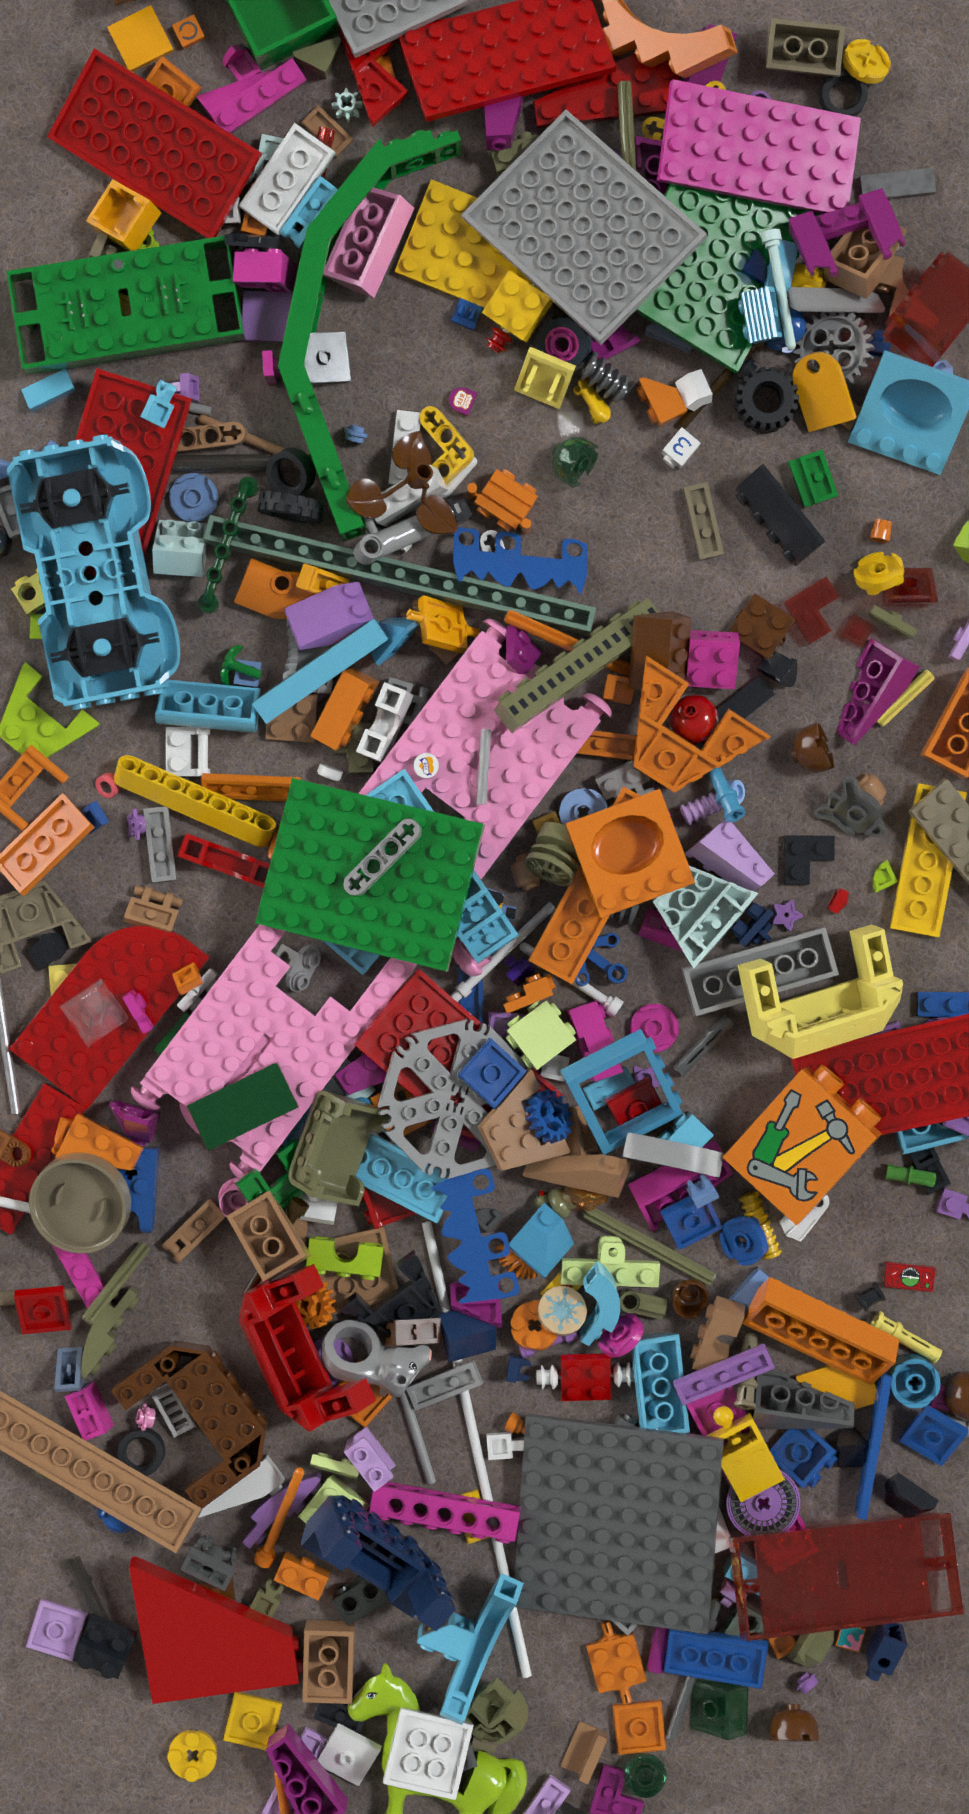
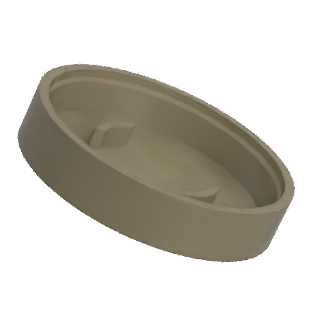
(80, 1203)

